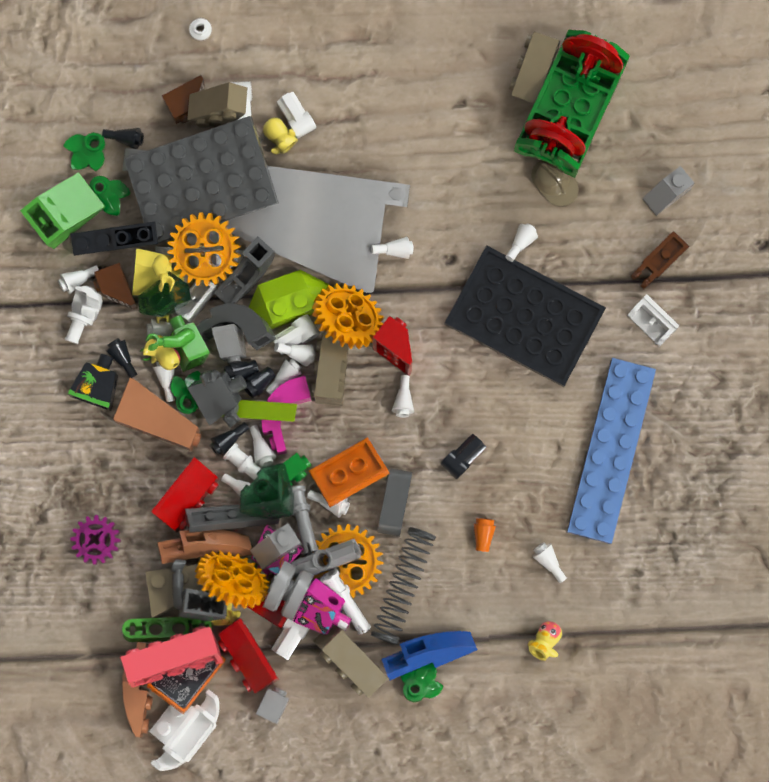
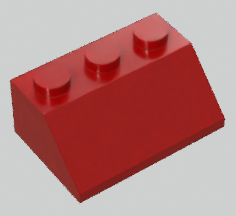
(394, 344)
(186, 493)
(247, 657)

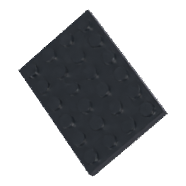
(525, 316)

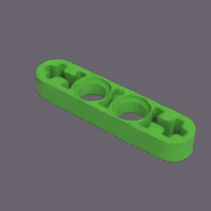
(166, 624)

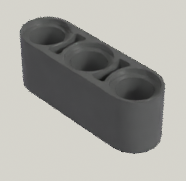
(394, 502)

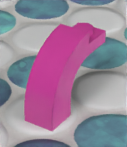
(294, 392)

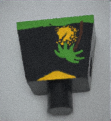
(96, 384)

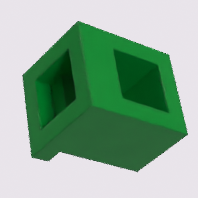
(297, 467)

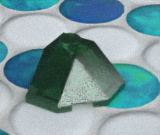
(163, 303)
(269, 494)

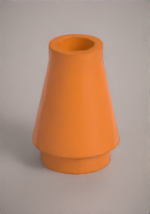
(484, 532)

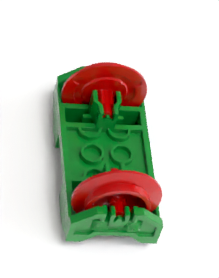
(572, 101)

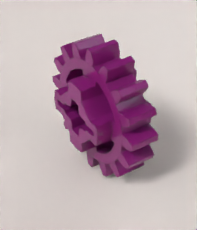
(103, 532)

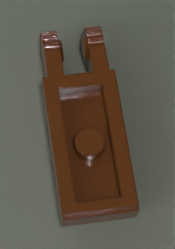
(661, 258)

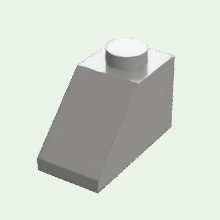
(668, 190)
(230, 343)
(275, 546)

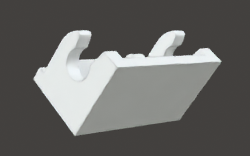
(200, 297)
(653, 320)

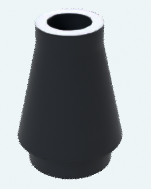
(242, 369)
(259, 381)

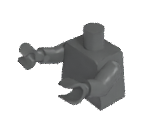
(218, 396)
(194, 603)

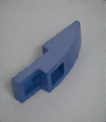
(434, 648)

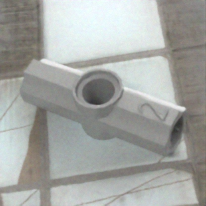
(338, 556)

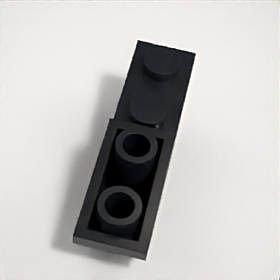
(114, 238)

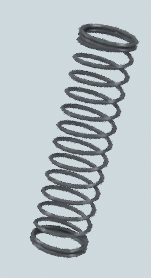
(391, 638)

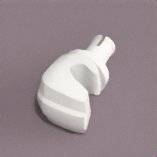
(84, 312)

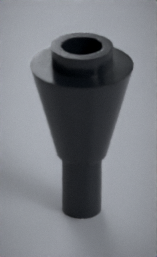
(129, 137)
(119, 352)
(224, 441)

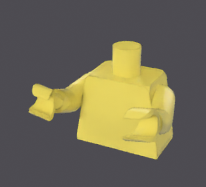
(151, 268)

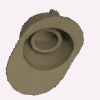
(554, 184)

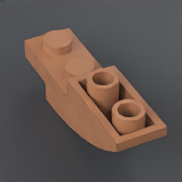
(198, 544)
(137, 703)

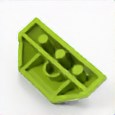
(286, 298)

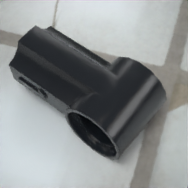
(459, 460)

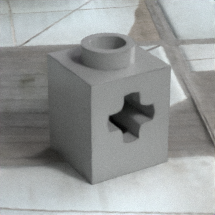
(273, 705)

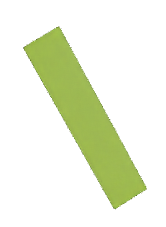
(267, 410)

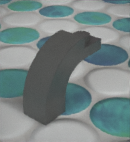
(255, 263)
(253, 326)

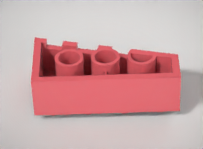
(171, 656)

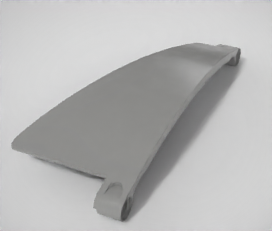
(322, 221)

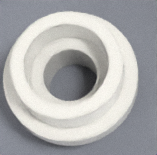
(200, 35)

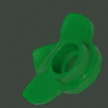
(83, 153)
(110, 194)
(180, 390)
(423, 679)

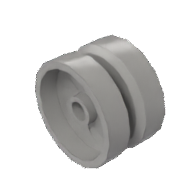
(288, 590)

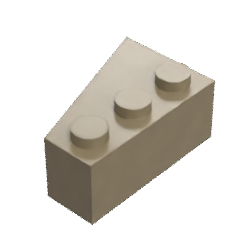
(534, 66)
(217, 105)
(330, 372)
(160, 588)
(350, 661)

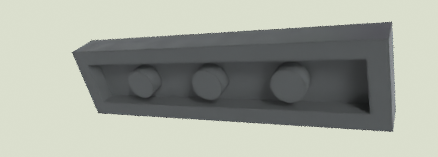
(222, 518)

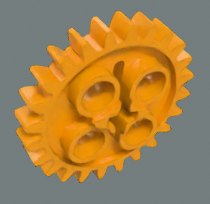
(206, 269)
(347, 315)
(370, 555)
(232, 579)

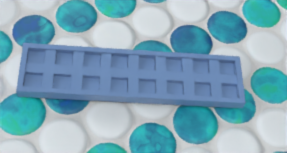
(611, 451)

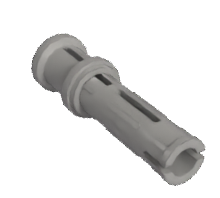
(301, 511)

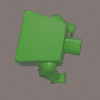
(185, 340)

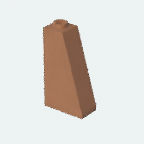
(152, 416)

